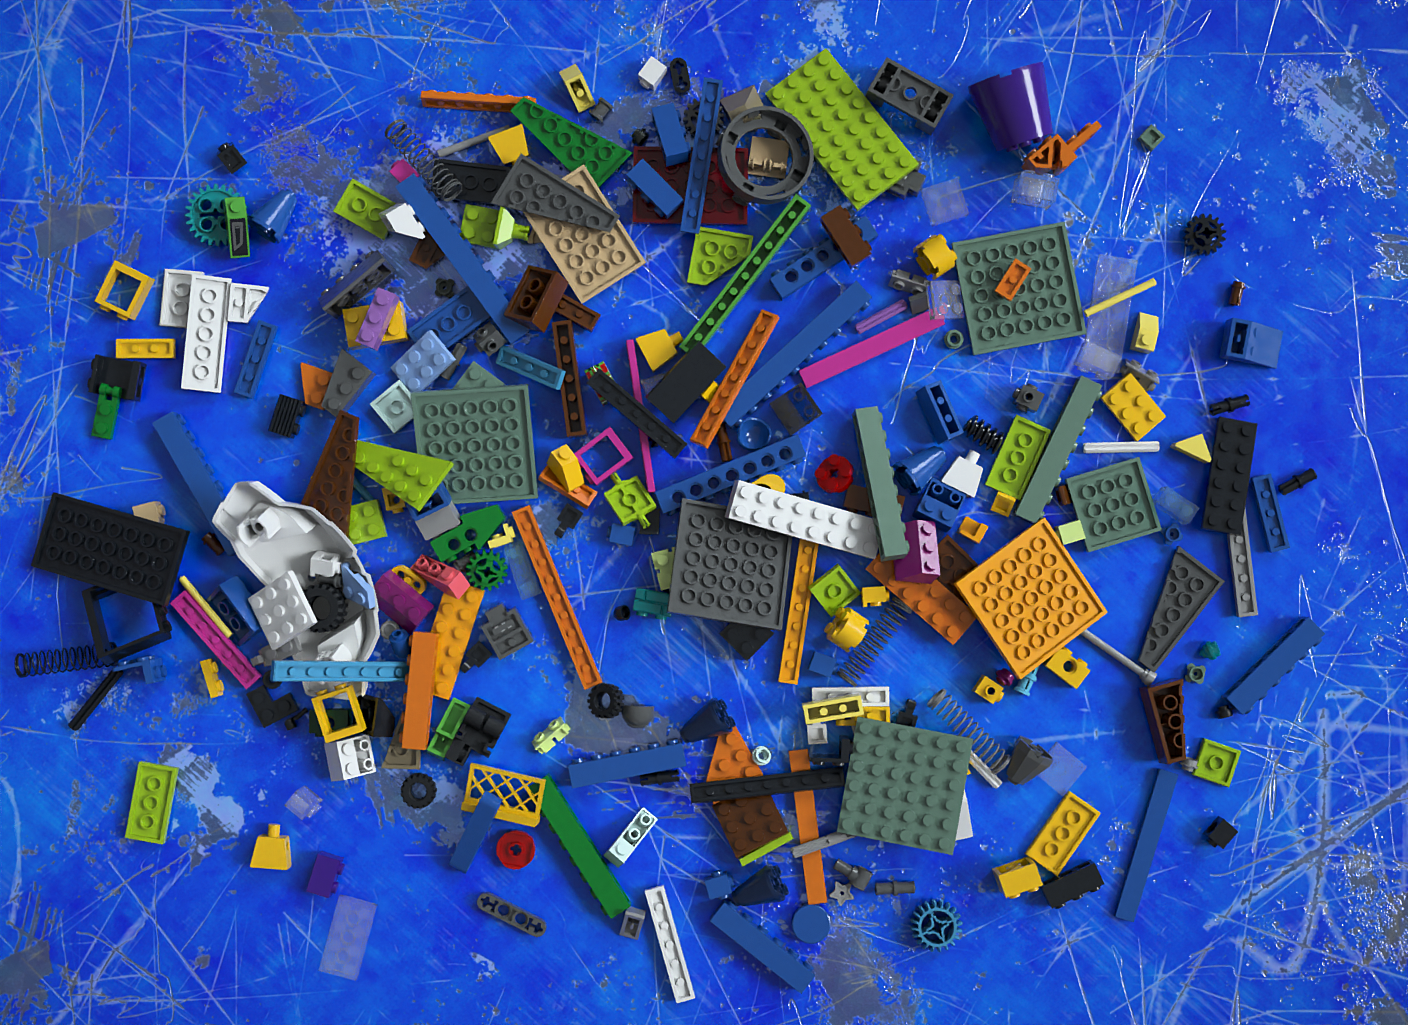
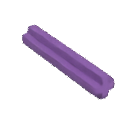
(881, 316)

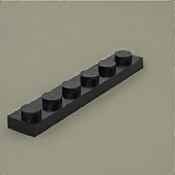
(636, 413)

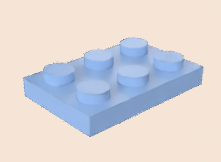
(423, 362)

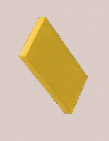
(1062, 833)

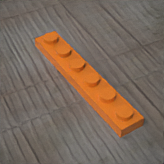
(470, 101)

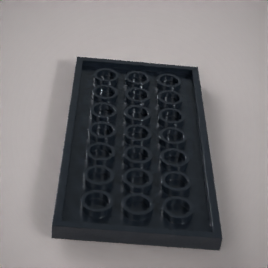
(110, 549)

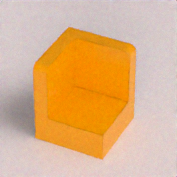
(972, 530)

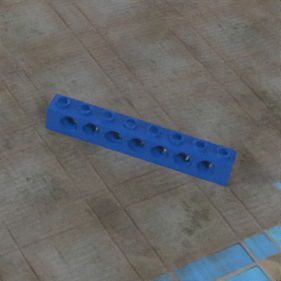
(791, 444)

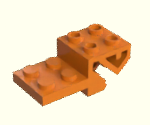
(1058, 152)

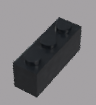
(1072, 884)

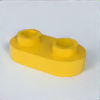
(411, 577)

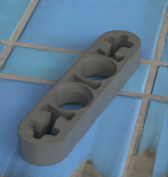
(513, 911)

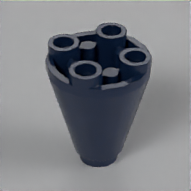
(708, 722)
(761, 888)

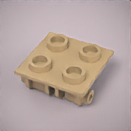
(768, 157)

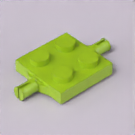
(629, 500)

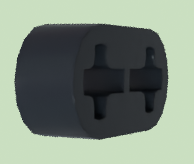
(684, 75)

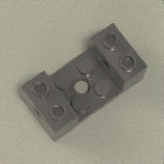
(925, 107)

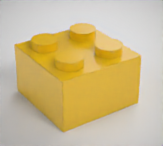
(1017, 877)

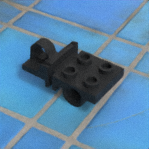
(480, 730)

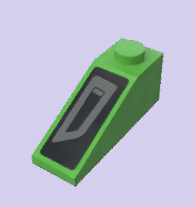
(236, 226)

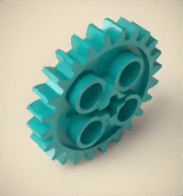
(215, 196)

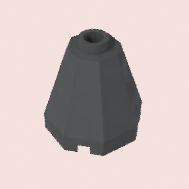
(1027, 761)

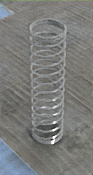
(937, 698)

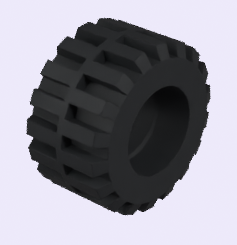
(336, 602)

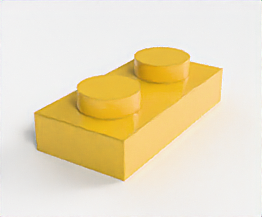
(213, 683)

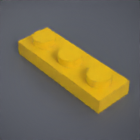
(145, 348)

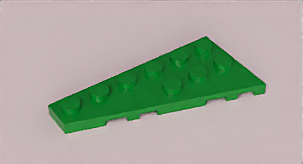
(571, 142)

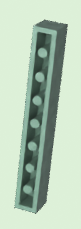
(1057, 449)
(880, 484)

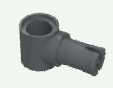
(858, 875)

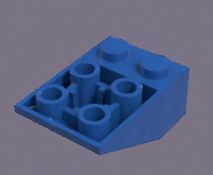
(1251, 343)

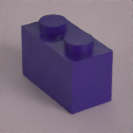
(325, 874)

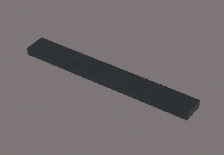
(767, 785)

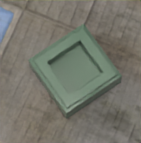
(1151, 137)

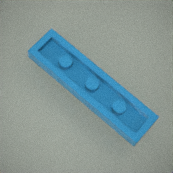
(530, 367)

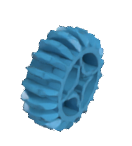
(929, 927)

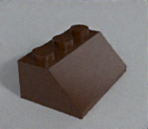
(536, 298)

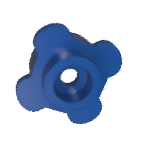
(1177, 536)

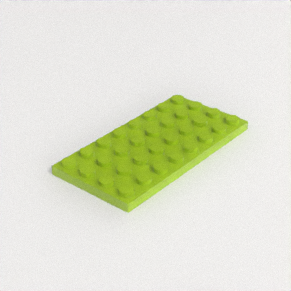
(844, 129)

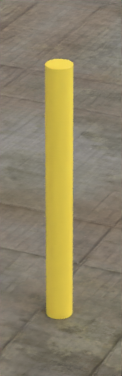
(1120, 297)
(205, 606)

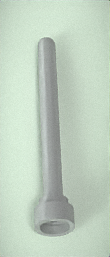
(1147, 676)

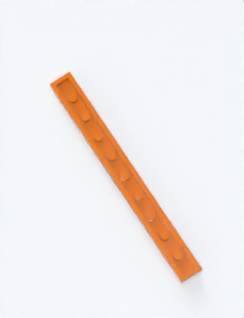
(557, 597)

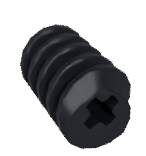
(983, 433)

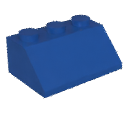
(233, 608)

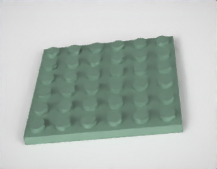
(1045, 304)
(485, 438)
(905, 785)

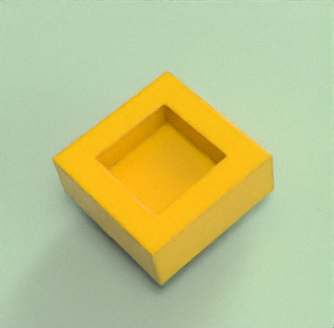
(1003, 504)

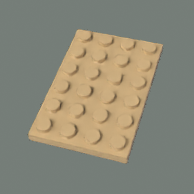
(585, 255)

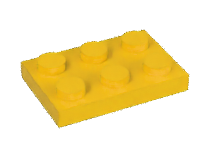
(1132, 407)

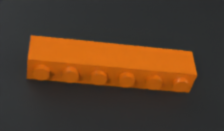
(419, 690)

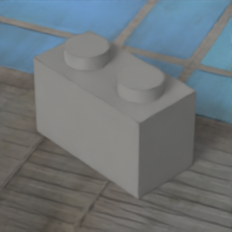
(439, 522)

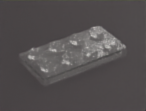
(348, 937)

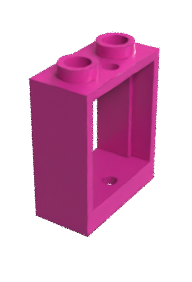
(619, 445)

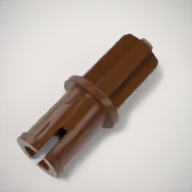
(723, 443)

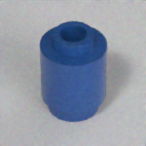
(400, 643)

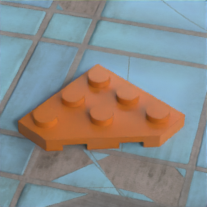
(732, 759)

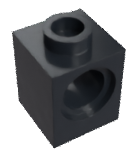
(1220, 833)

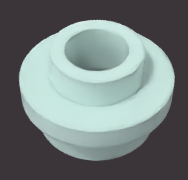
(766, 755)

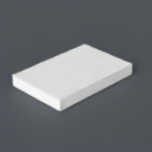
(176, 297)

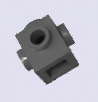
(488, 339)
(1034, 398)

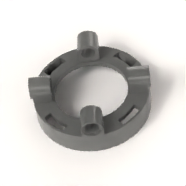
(779, 125)

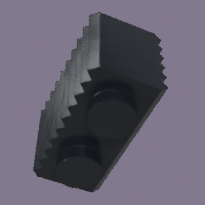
(287, 416)

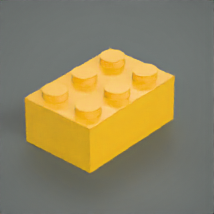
(395, 332)

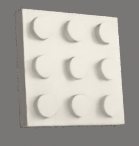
(282, 610)

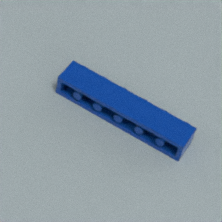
(1273, 665)
(627, 764)
(762, 946)

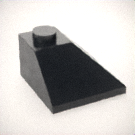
(376, 716)

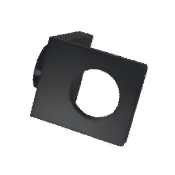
(653, 518)

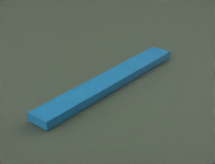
(339, 671)

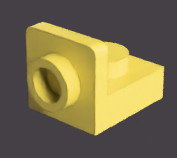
(499, 539)

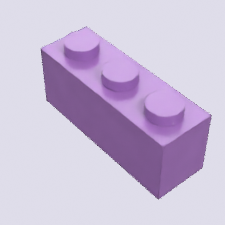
(377, 319)

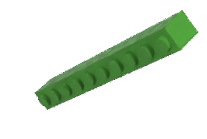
(747, 273)

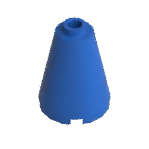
(274, 216)
(919, 469)

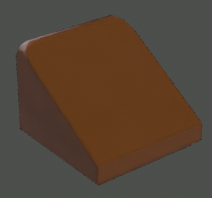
(1063, 495)

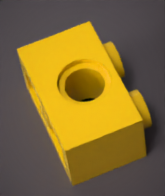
(1077, 672)

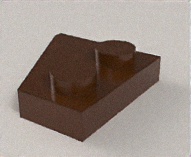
(426, 252)

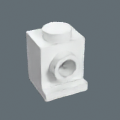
(325, 564)

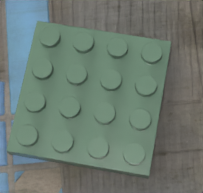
(1113, 504)

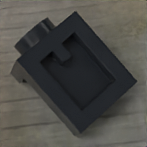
(231, 157)

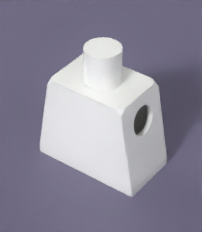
(964, 474)

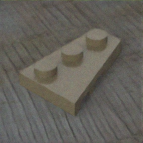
(401, 757)

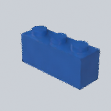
(670, 134)
(654, 189)
(939, 412)

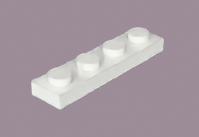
(869, 695)

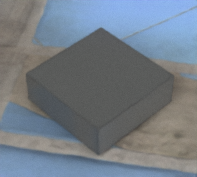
(918, 302)

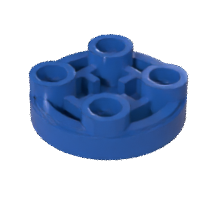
(811, 923)

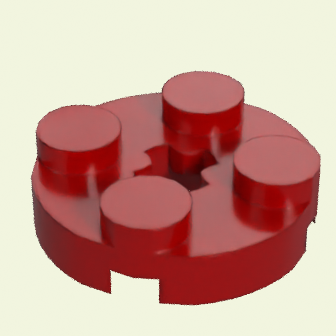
(826, 469)
(507, 856)

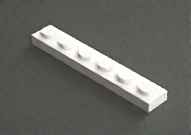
(670, 944)

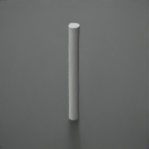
(469, 142)

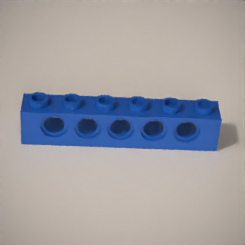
(784, 288)

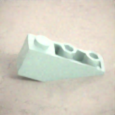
(630, 837)

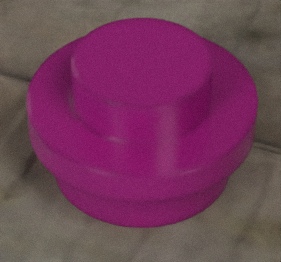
(1004, 677)

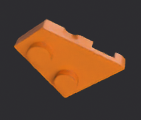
(314, 384)

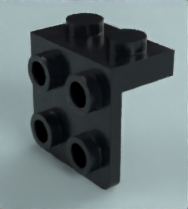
(845, 749)

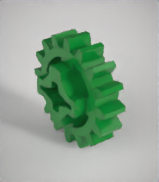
(479, 568)

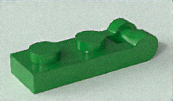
(106, 411)

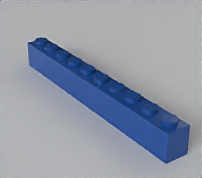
(460, 254)
(799, 349)

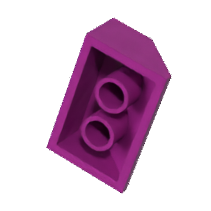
(922, 560)
(401, 601)

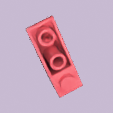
(441, 576)

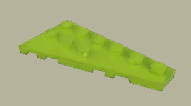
(403, 473)

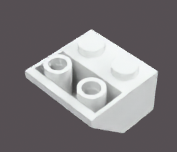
(400, 220)
(349, 757)

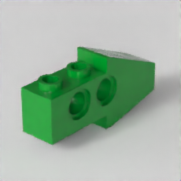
(484, 523)

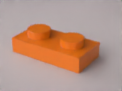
(1012, 280)

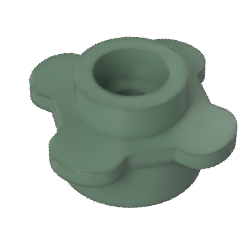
(1199, 678)

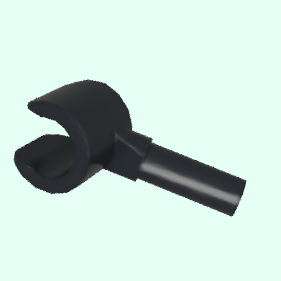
(290, 723)

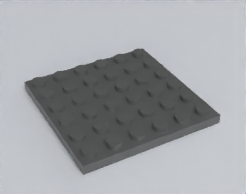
(728, 569)

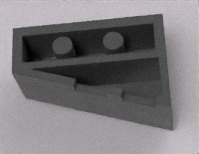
(346, 384)

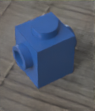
(719, 885)

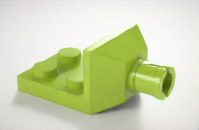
(491, 227)

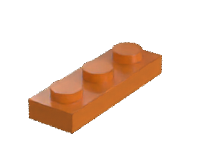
(582, 495)

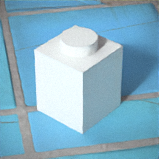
(652, 73)

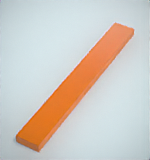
(734, 379)
(808, 831)

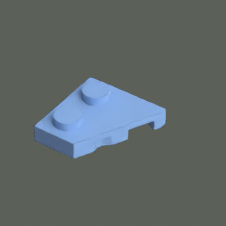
(356, 588)

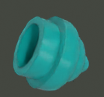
(1210, 650)

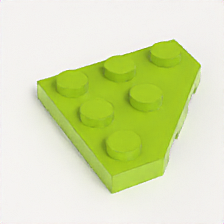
(716, 253)

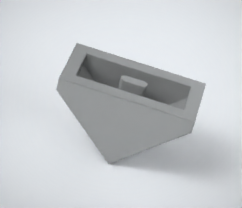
(632, 922)

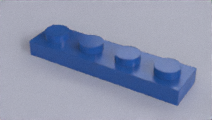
(256, 359)
(1270, 513)

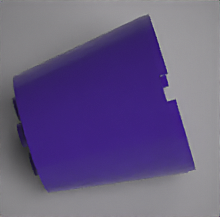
(1014, 107)

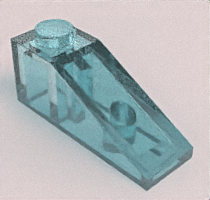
(522, 570)

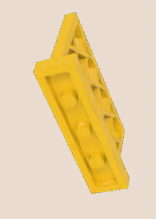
(506, 812)

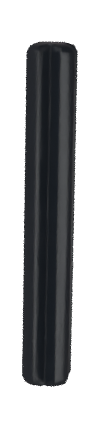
(95, 699)

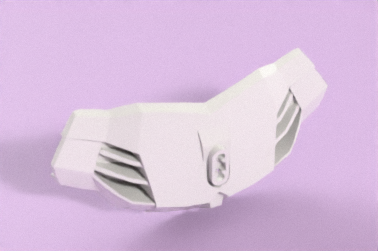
(282, 538)

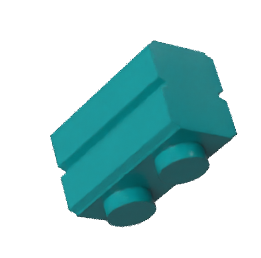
(651, 602)

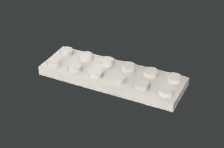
(206, 333)

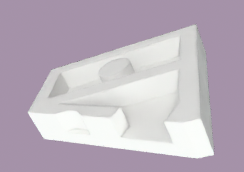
(244, 301)

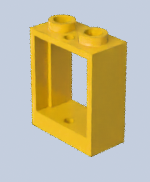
(140, 295)
(328, 734)

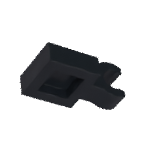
(569, 518)
(477, 655)
(907, 717)

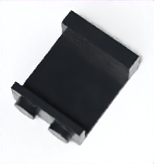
(120, 373)

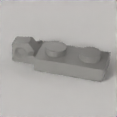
(283, 652)

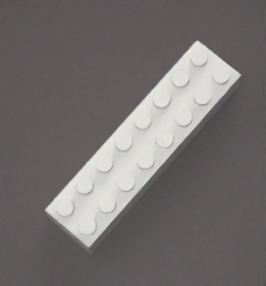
(802, 519)

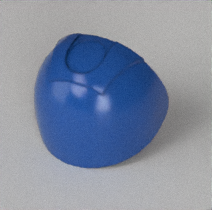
(754, 434)

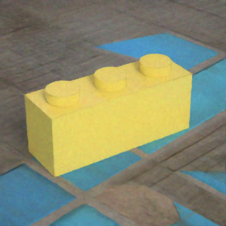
(832, 708)

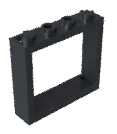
(104, 653)

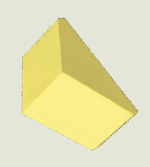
(1194, 447)

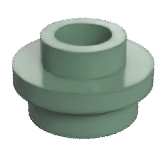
(959, 337)

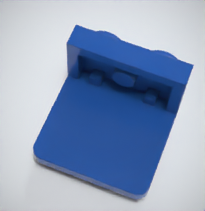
(153, 668)

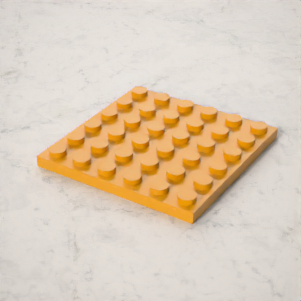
(1030, 598)

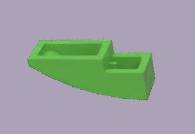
(448, 728)

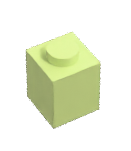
(1070, 532)

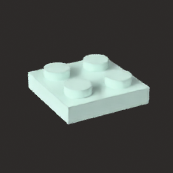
(394, 406)

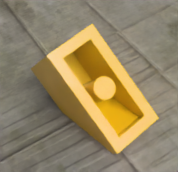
(566, 468)

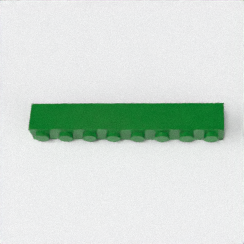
(581, 848)

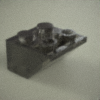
(795, 409)

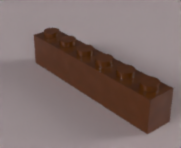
(571, 384)

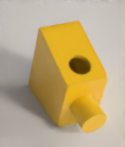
(510, 144)
(659, 347)
(272, 850)

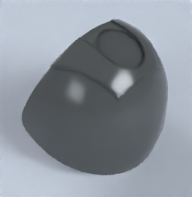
(637, 715)

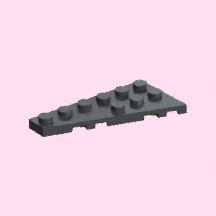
(542, 193)
(1181, 600)

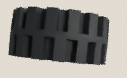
(596, 701)
(430, 790)

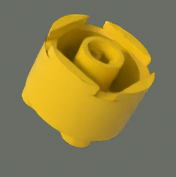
(935, 256)
(846, 628)

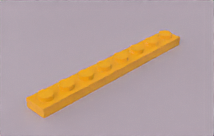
(798, 612)

